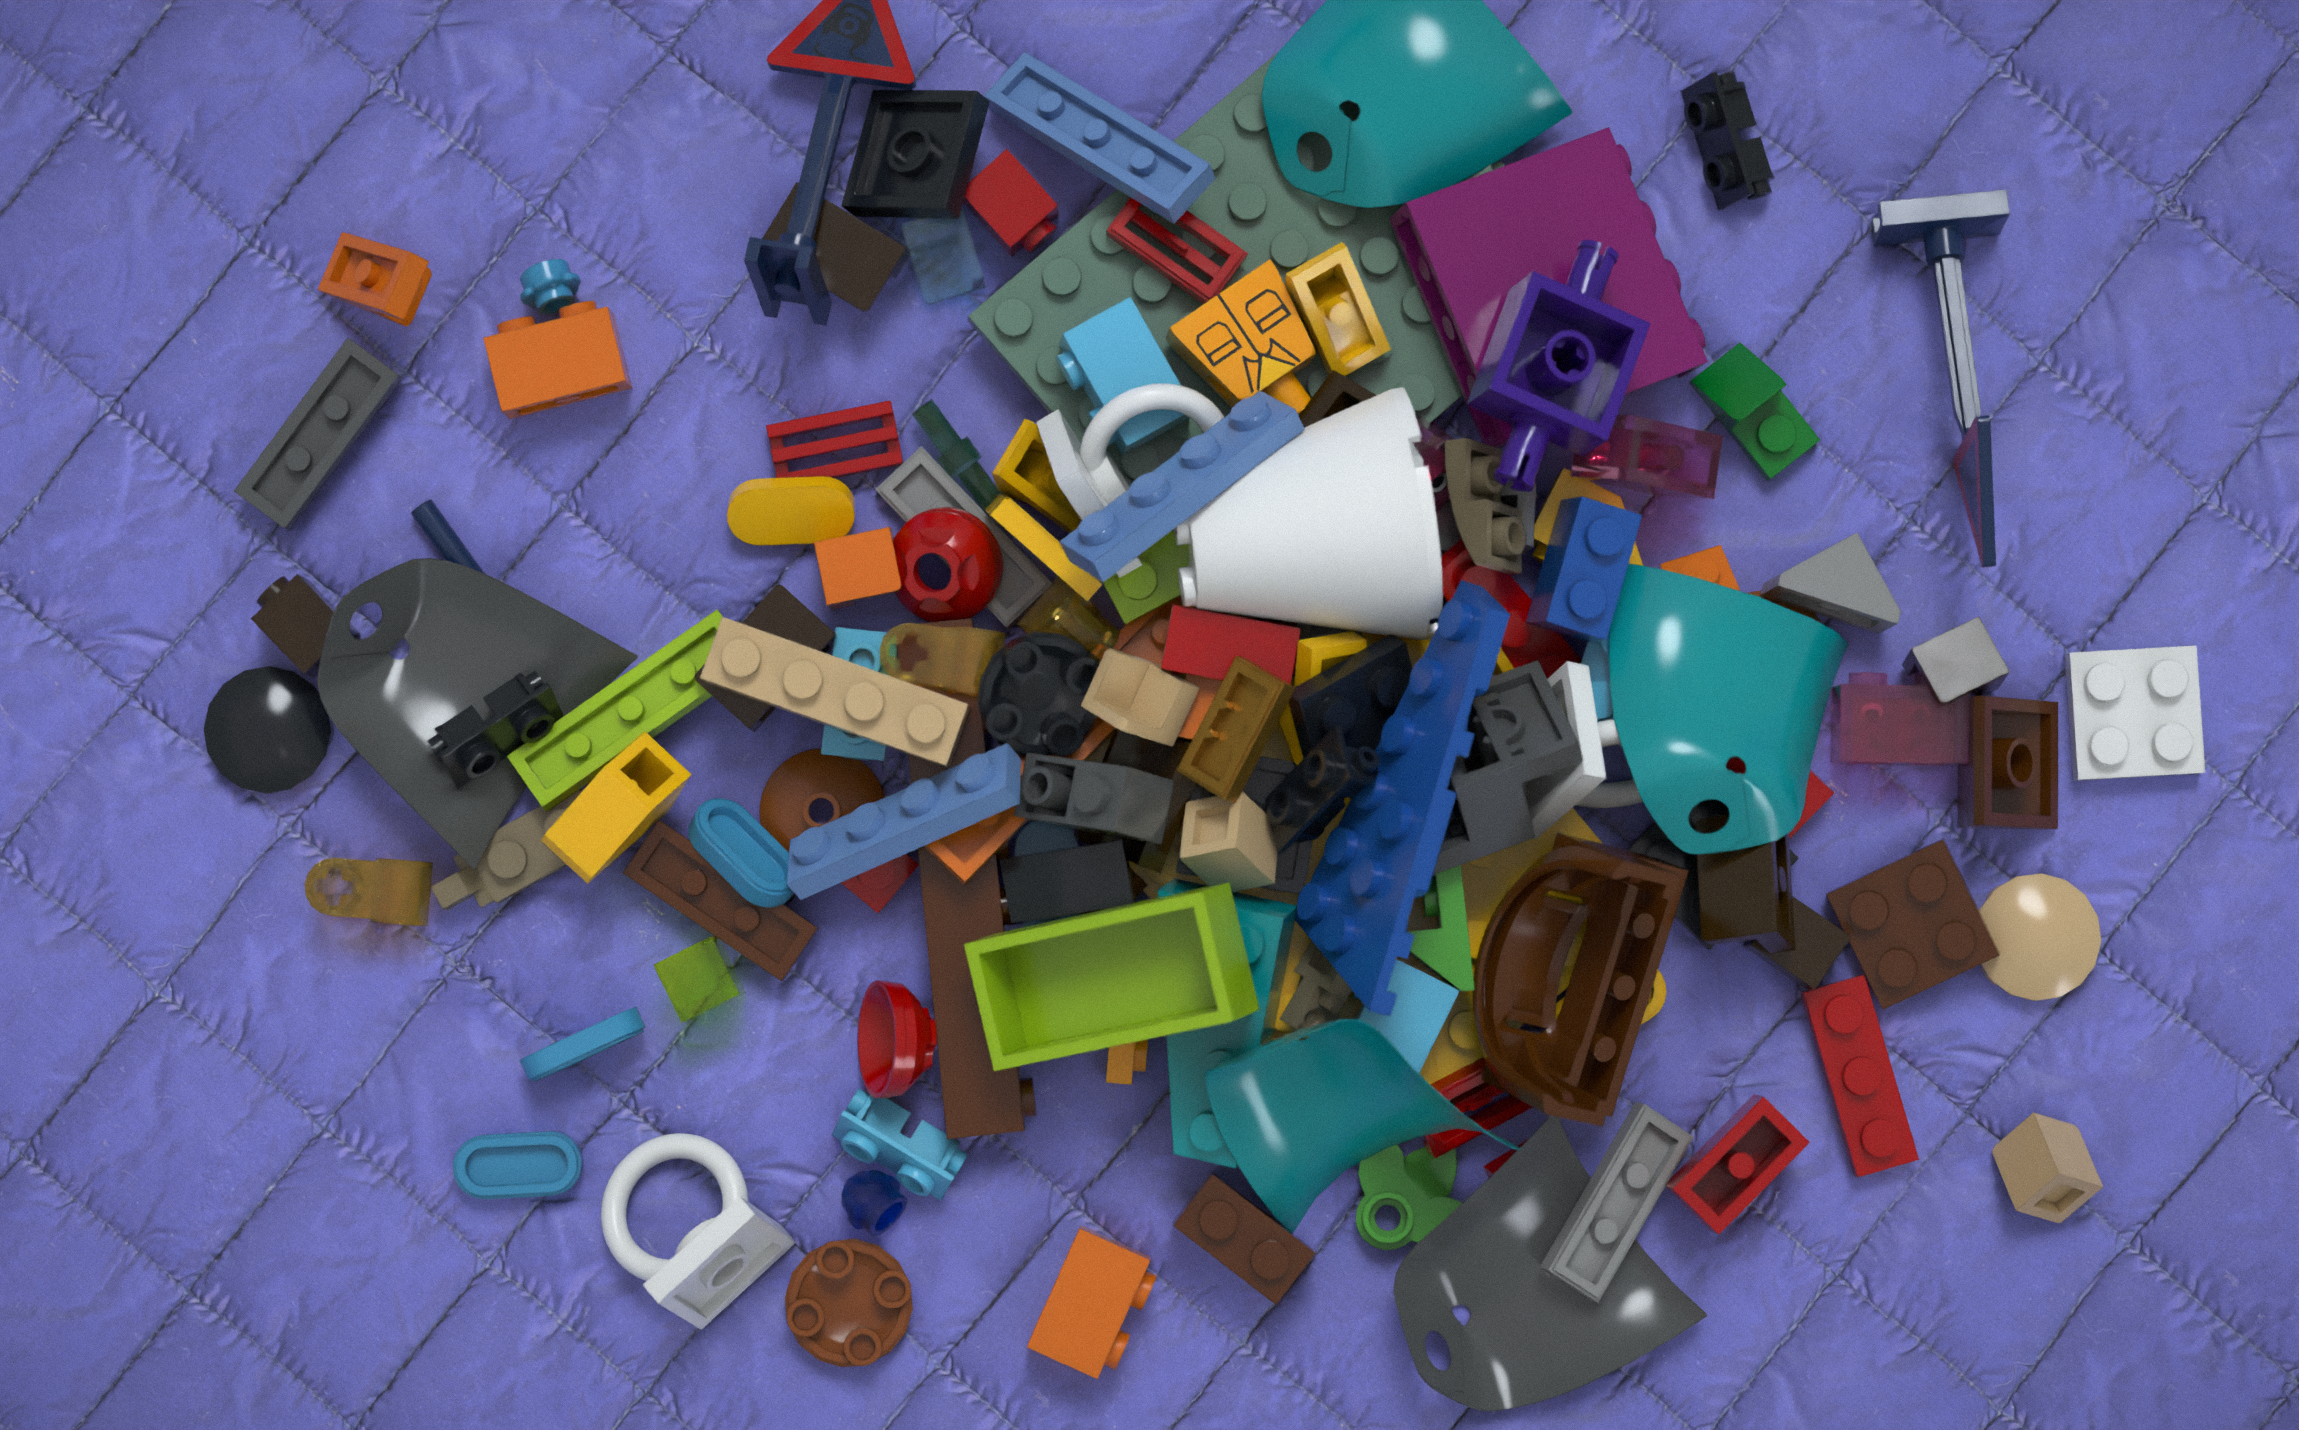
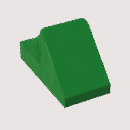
(1755, 410)

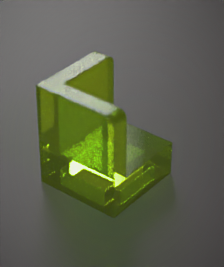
(699, 979)

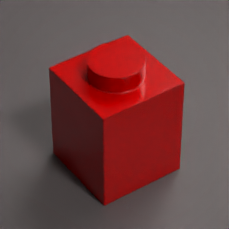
(1012, 205)

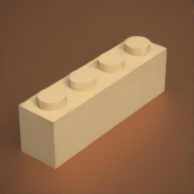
(835, 692)

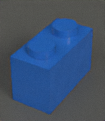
(1583, 569)

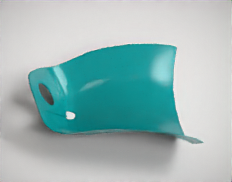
(1434, 89)
(1710, 680)
(1318, 1107)

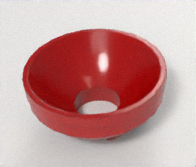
(972, 557)
(893, 1039)

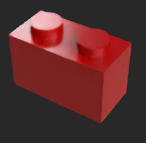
(1736, 1163)

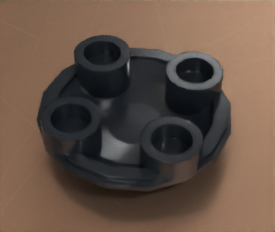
(1036, 694)
(267, 729)

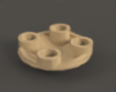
(2043, 936)

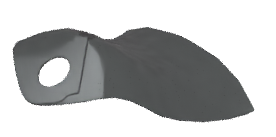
(464, 644)
(1525, 1327)

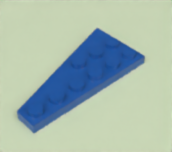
(1396, 824)

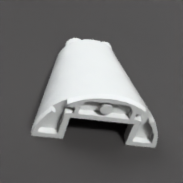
(1326, 530)

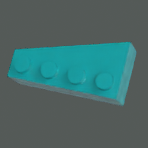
(1267, 939)

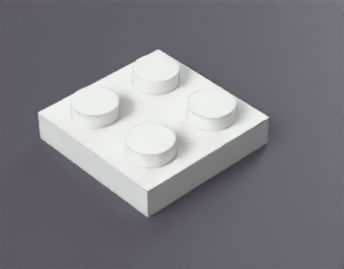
(2134, 713)

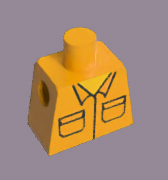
(1248, 341)

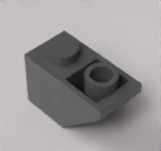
(1094, 797)

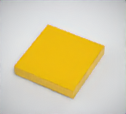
(1041, 544)

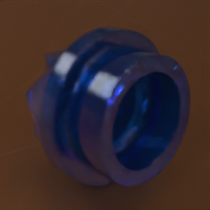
(873, 1201)

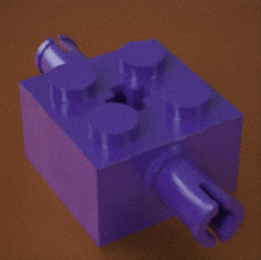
(1564, 400)

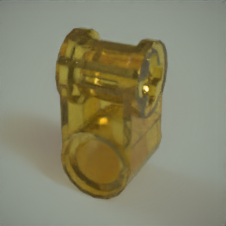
(1068, 613)
(953, 660)
(382, 890)

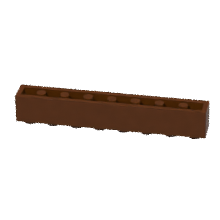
(973, 1094)

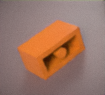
(557, 359)
(1091, 1302)

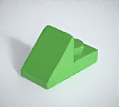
(1448, 947)

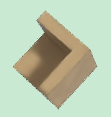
(1140, 697)
(1229, 843)
(2046, 1168)

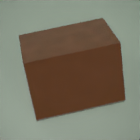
(2010, 765)

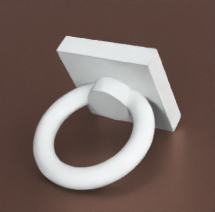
(1086, 468)
(1580, 783)
(716, 1256)

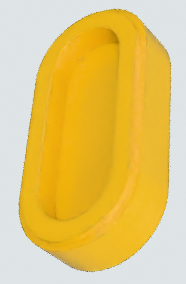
(790, 510)

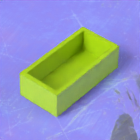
(1112, 977)

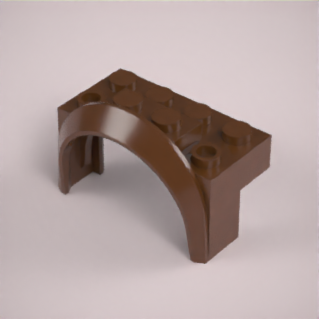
(1583, 1053)

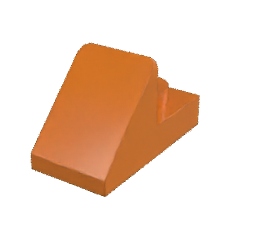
(376, 278)

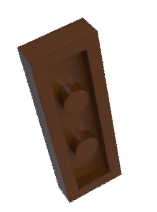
(687, 882)

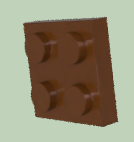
(1913, 923)

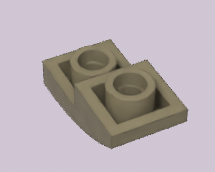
(1488, 528)

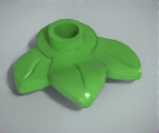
(1412, 1185)

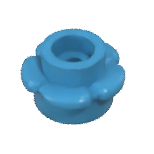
(549, 286)

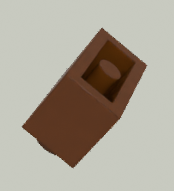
(1243, 1237)

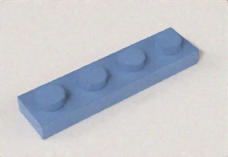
(1100, 137)
(1181, 485)
(904, 821)

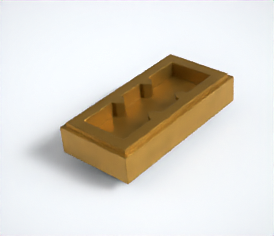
(1236, 729)

